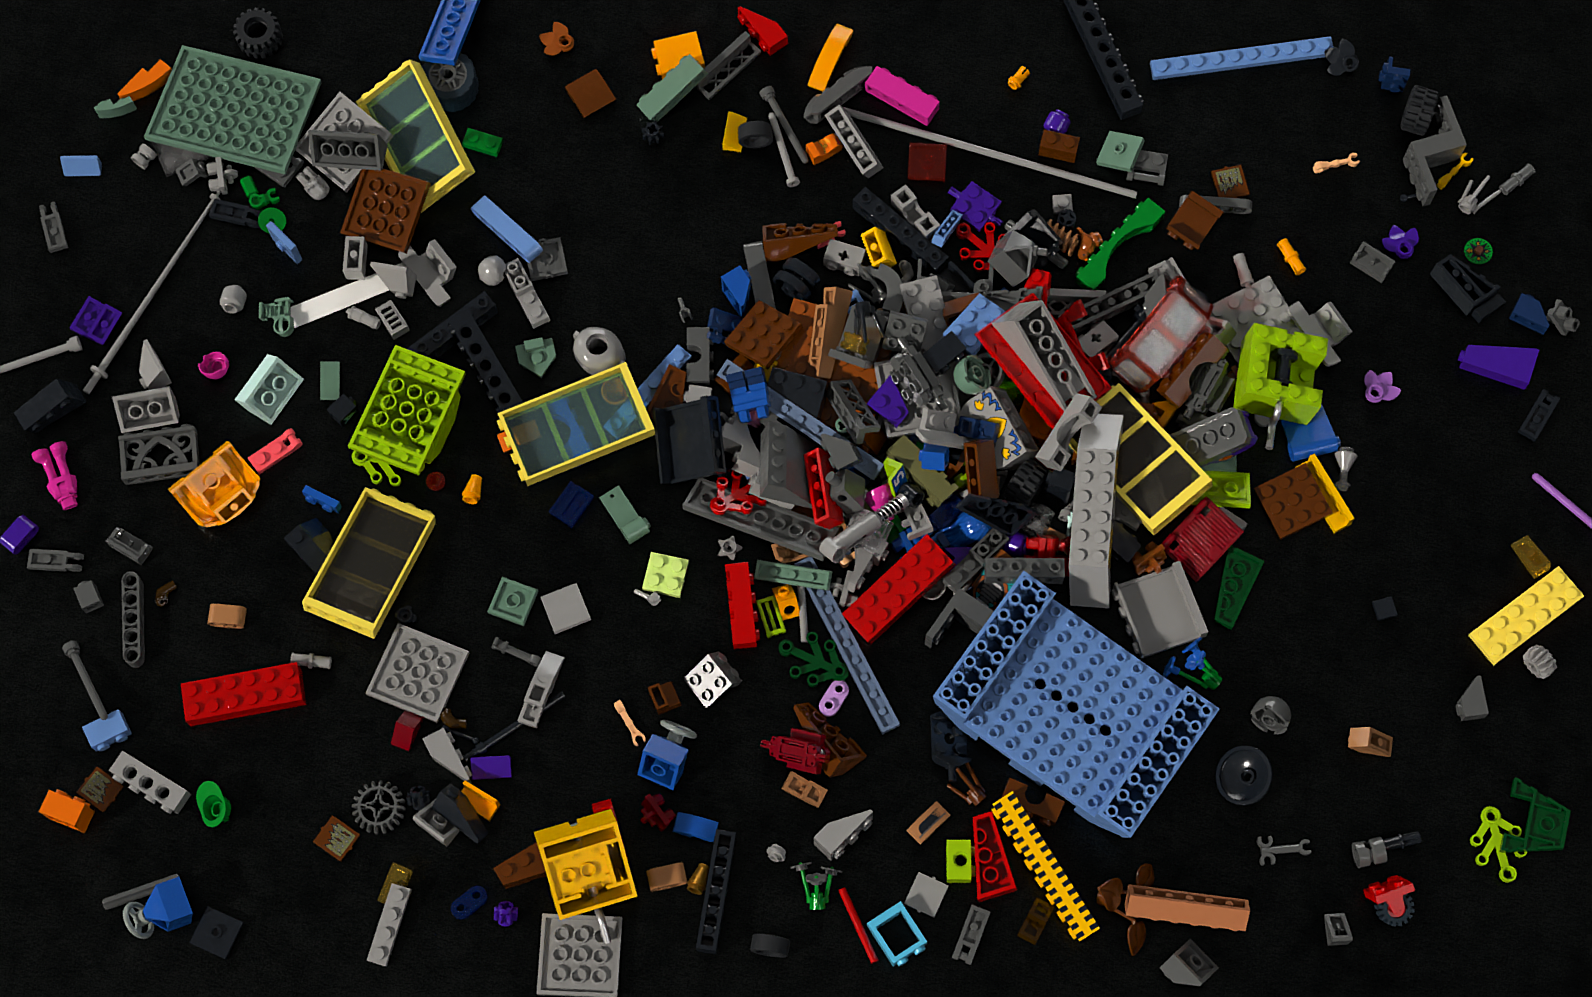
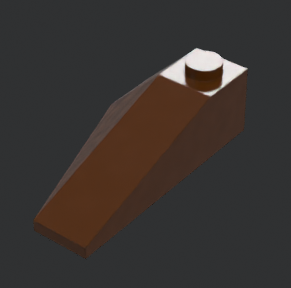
(784, 242)

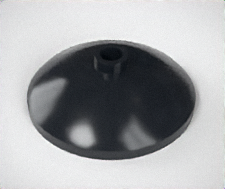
(1233, 774)

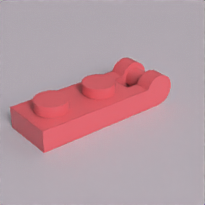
(275, 451)

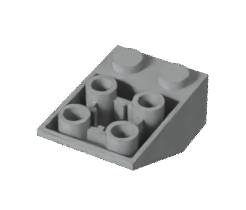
(837, 834)

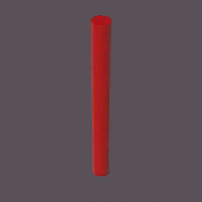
(858, 925)

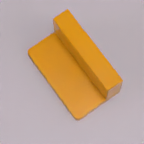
(482, 802)

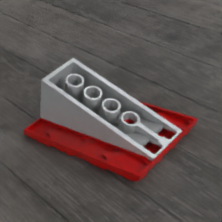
(1041, 358)

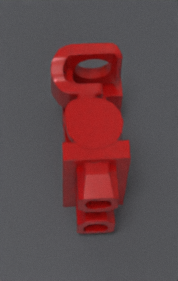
(1046, 547)

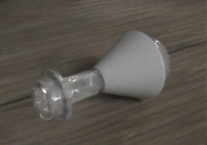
(1345, 458)

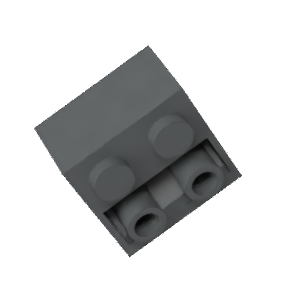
(843, 453)

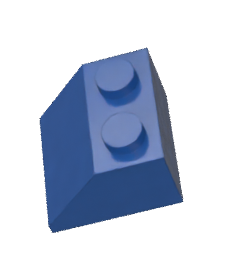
(737, 289)

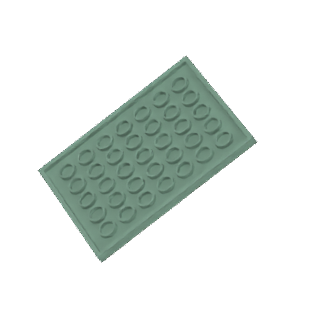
(233, 109)

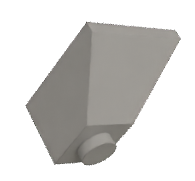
(397, 278)
(151, 369)

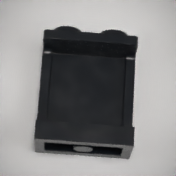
(1039, 232)

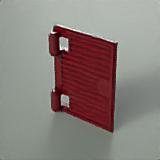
(1202, 539)

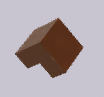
(664, 697)

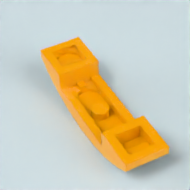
(829, 57)

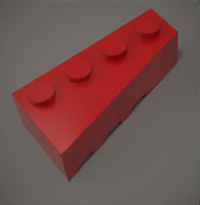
(740, 605)
(992, 866)

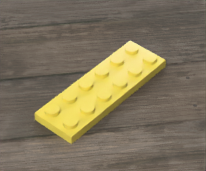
(1526, 615)

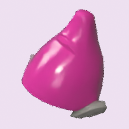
(879, 497)

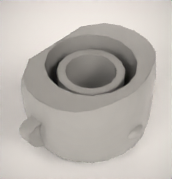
(597, 337)

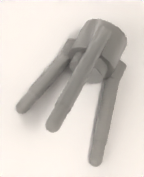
(1468, 203)

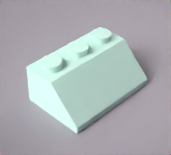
(269, 389)

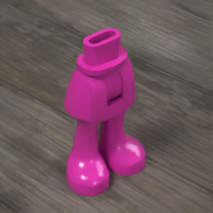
(63, 487)

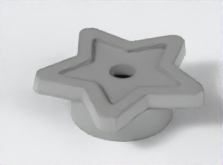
(729, 543)

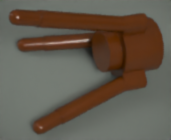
(976, 793)

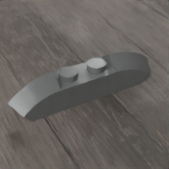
(838, 94)

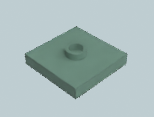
(1120, 151)
(512, 601)

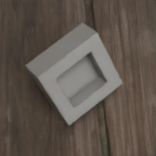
(1061, 202)

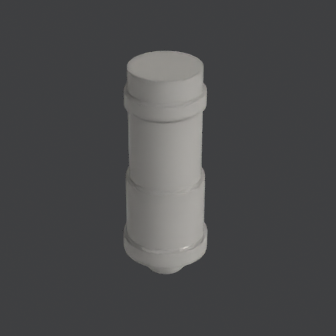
(1243, 271)
(363, 317)

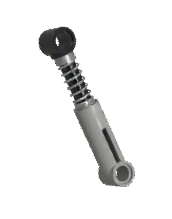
(837, 547)

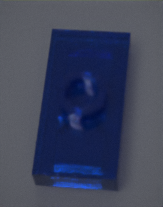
(945, 513)

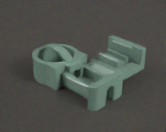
(279, 313)

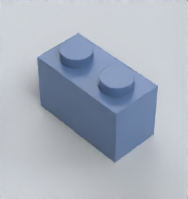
(106, 732)

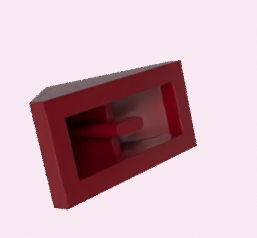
(406, 730)

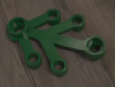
(816, 661)

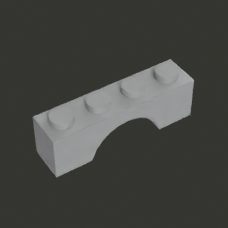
(1079, 413)

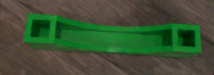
(1144, 220)

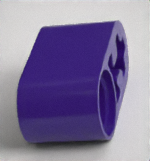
(19, 534)

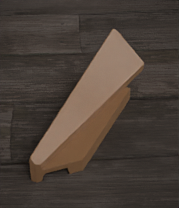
(828, 329)

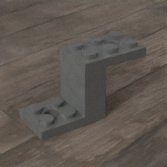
(1434, 151)
(864, 361)
(963, 609)

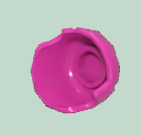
(214, 365)

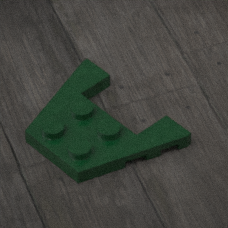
(1545, 822)

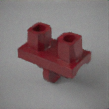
(654, 814)

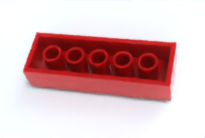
(898, 589)
(243, 694)

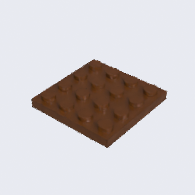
(386, 208)

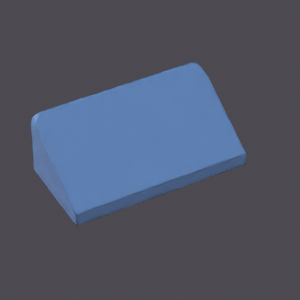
(81, 165)

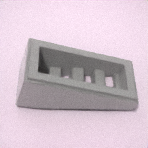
(398, 331)

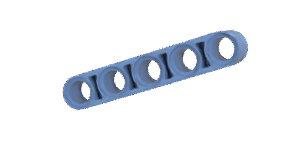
(506, 229)

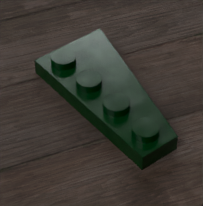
(1237, 580)

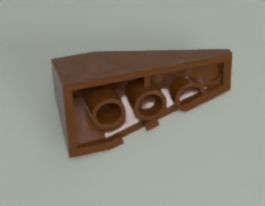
(843, 752)

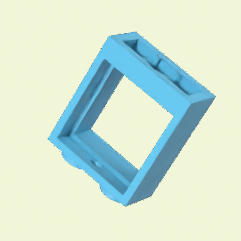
(885, 917)

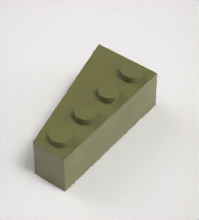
(932, 483)

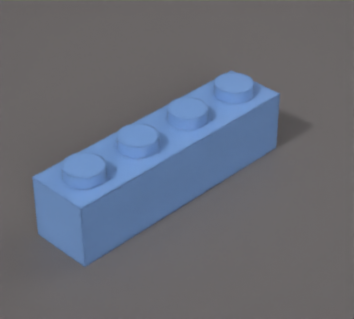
(946, 228)

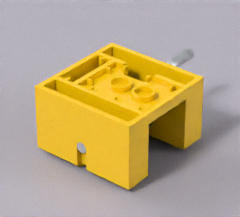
(586, 866)

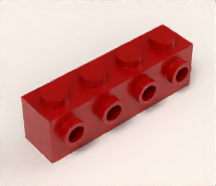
(825, 510)

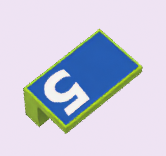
(895, 474)

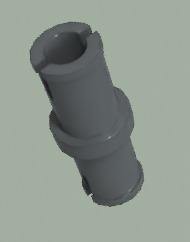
(1517, 179)

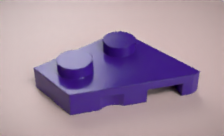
(889, 403)

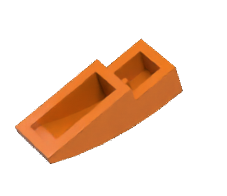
(146, 82)

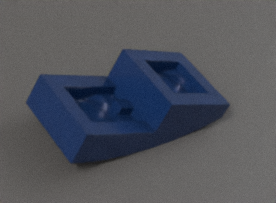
(978, 428)

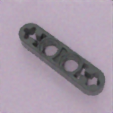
(1227, 205)

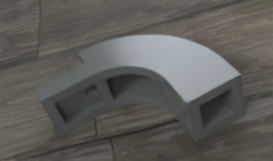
(889, 278)

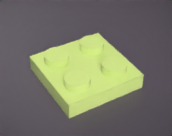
(665, 575)

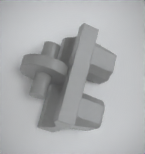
(218, 168)
(846, 598)

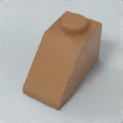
(1370, 741)

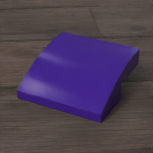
(95, 320)

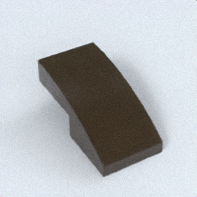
(1035, 921)

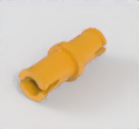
(1291, 256)

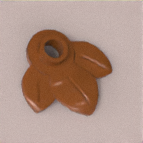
(555, 39)

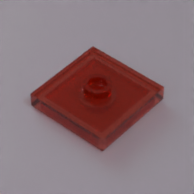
(927, 161)

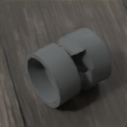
(1369, 852)

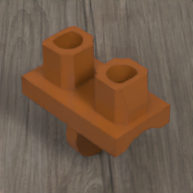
(1151, 560)

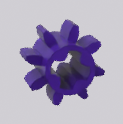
(505, 913)

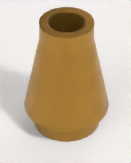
(698, 880)

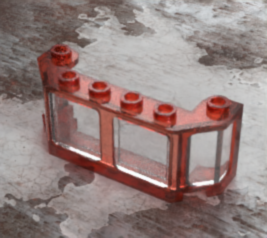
(1162, 337)

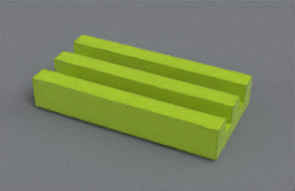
(775, 631)

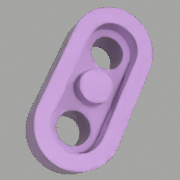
(834, 698)

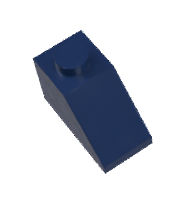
(1530, 314)

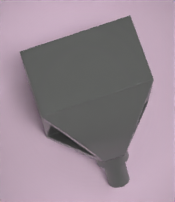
(1015, 257)

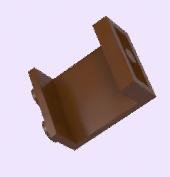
(1193, 220)

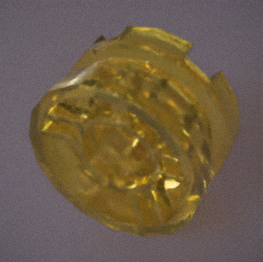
(854, 343)

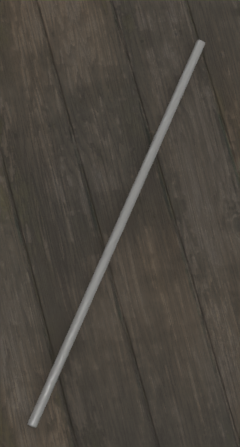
(992, 153)

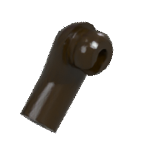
(163, 593)
(451, 722)

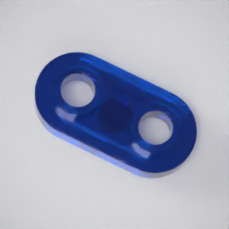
(469, 903)

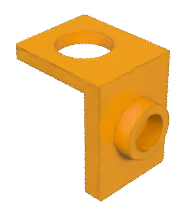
(786, 597)

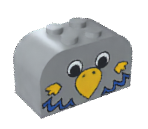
(1014, 439)

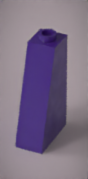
(1501, 364)

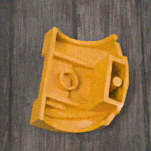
(217, 488)

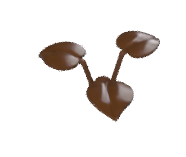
(1110, 897)

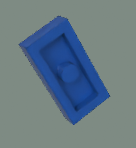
(328, 503)

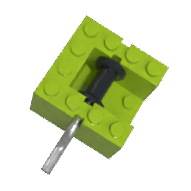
(1278, 375)

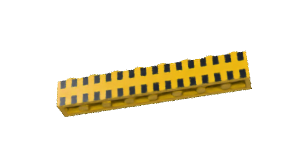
(1045, 865)

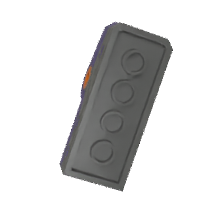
(1217, 437)

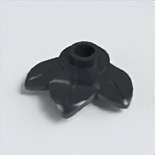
(1339, 56)

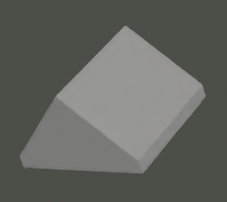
(436, 824)

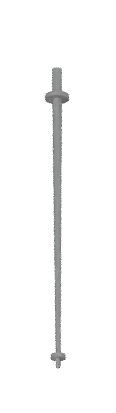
(99, 371)

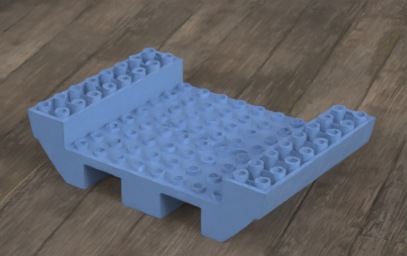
(1105, 777)

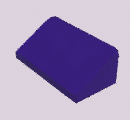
(491, 767)

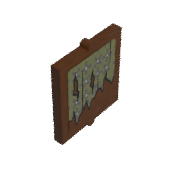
(1230, 182)
(100, 789)
(336, 838)

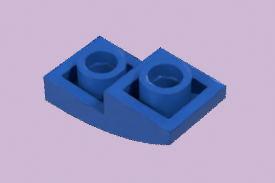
(695, 826)

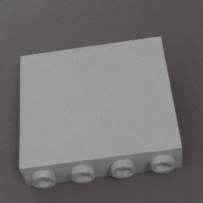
(1159, 611)

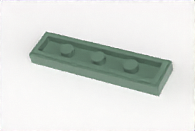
(793, 575)

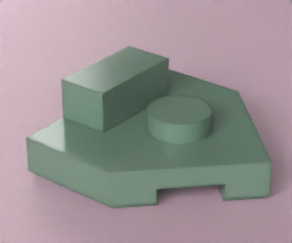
(536, 355)

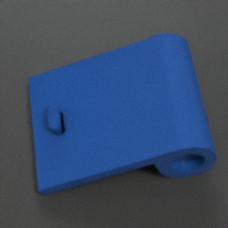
(1311, 438)

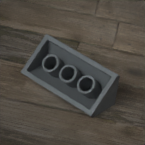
(347, 150)

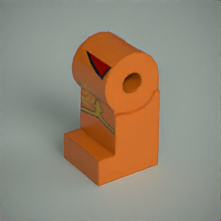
(823, 148)

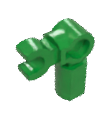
(257, 201)

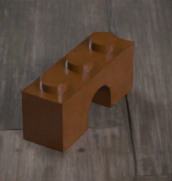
(1046, 811)

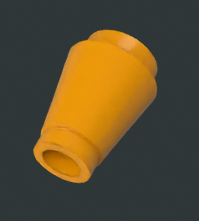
(472, 490)

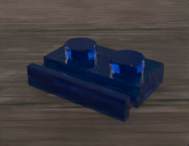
(571, 504)

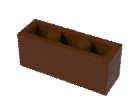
(981, 468)

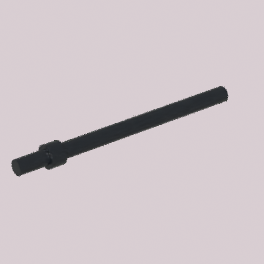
(481, 748)

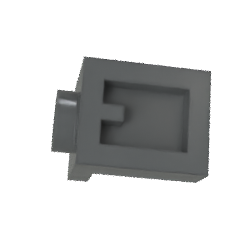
(191, 171)

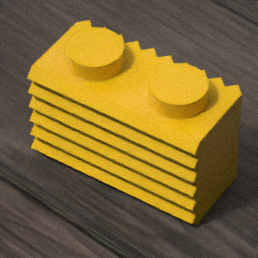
(878, 247)

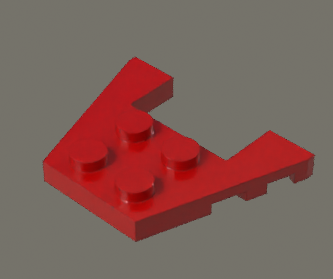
(1075, 312)

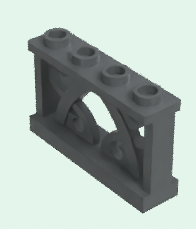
(153, 438)

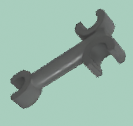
(504, 647)
(1268, 850)

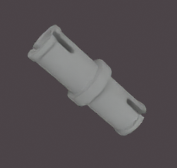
(311, 660)

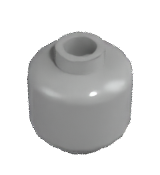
(233, 298)

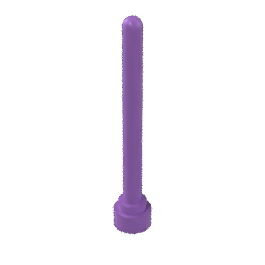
(1561, 498)

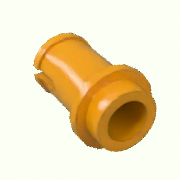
(1015, 81)

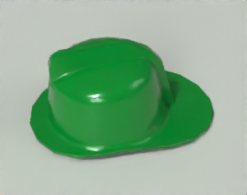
(212, 804)

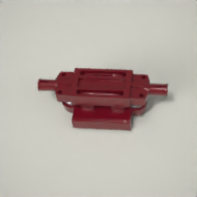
(801, 750)

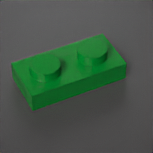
(482, 142)

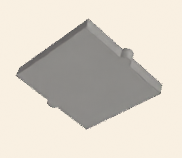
(926, 894)

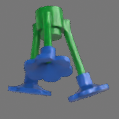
(1197, 659)

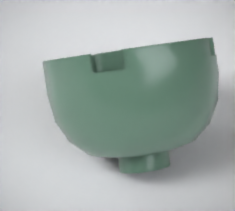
(971, 375)

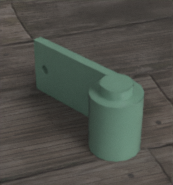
(624, 515)

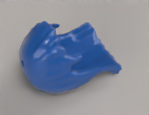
(965, 530)

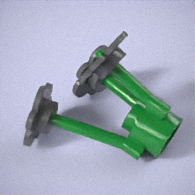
(816, 899)

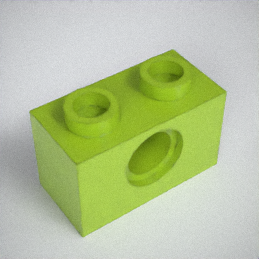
(958, 873)

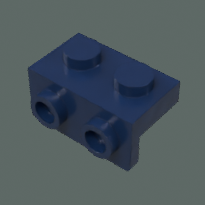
(1393, 77)

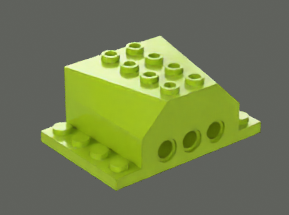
(409, 411)

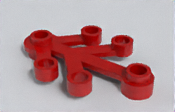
(985, 250)
(720, 505)

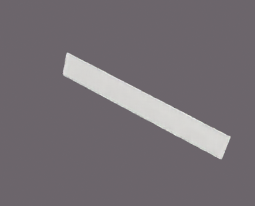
(338, 299)

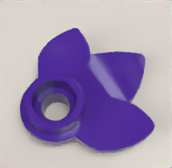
(1399, 239)

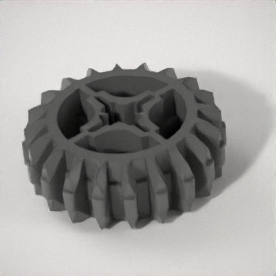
(379, 799)

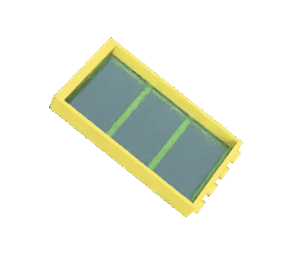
(423, 136)
(575, 424)

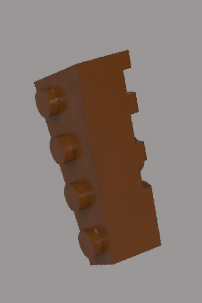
(521, 867)

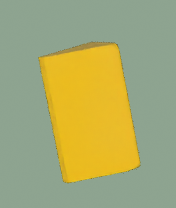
(730, 139)

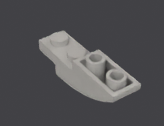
(525, 293)
(540, 689)

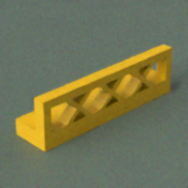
(1341, 514)

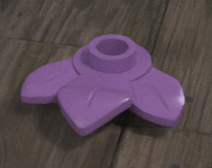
(1381, 385)

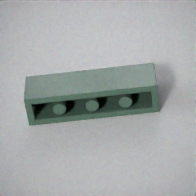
(672, 88)

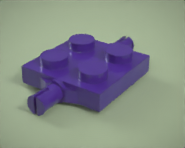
(976, 206)

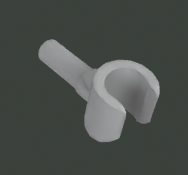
(653, 599)

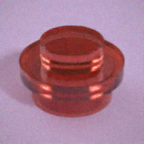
(435, 481)

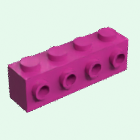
(902, 95)

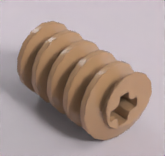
(1070, 243)

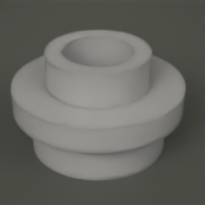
(776, 853)

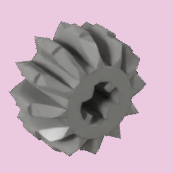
(1539, 661)

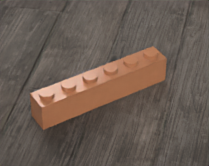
(1187, 907)

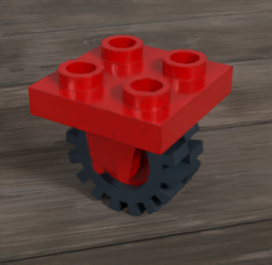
(1392, 899)

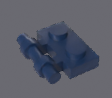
(721, 322)

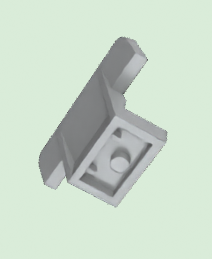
(432, 270)
(1324, 323)
(938, 429)

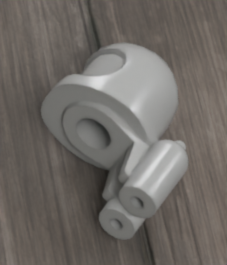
(313, 183)

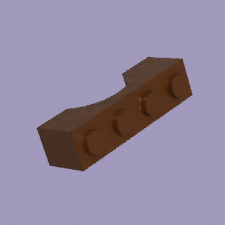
(1176, 386)

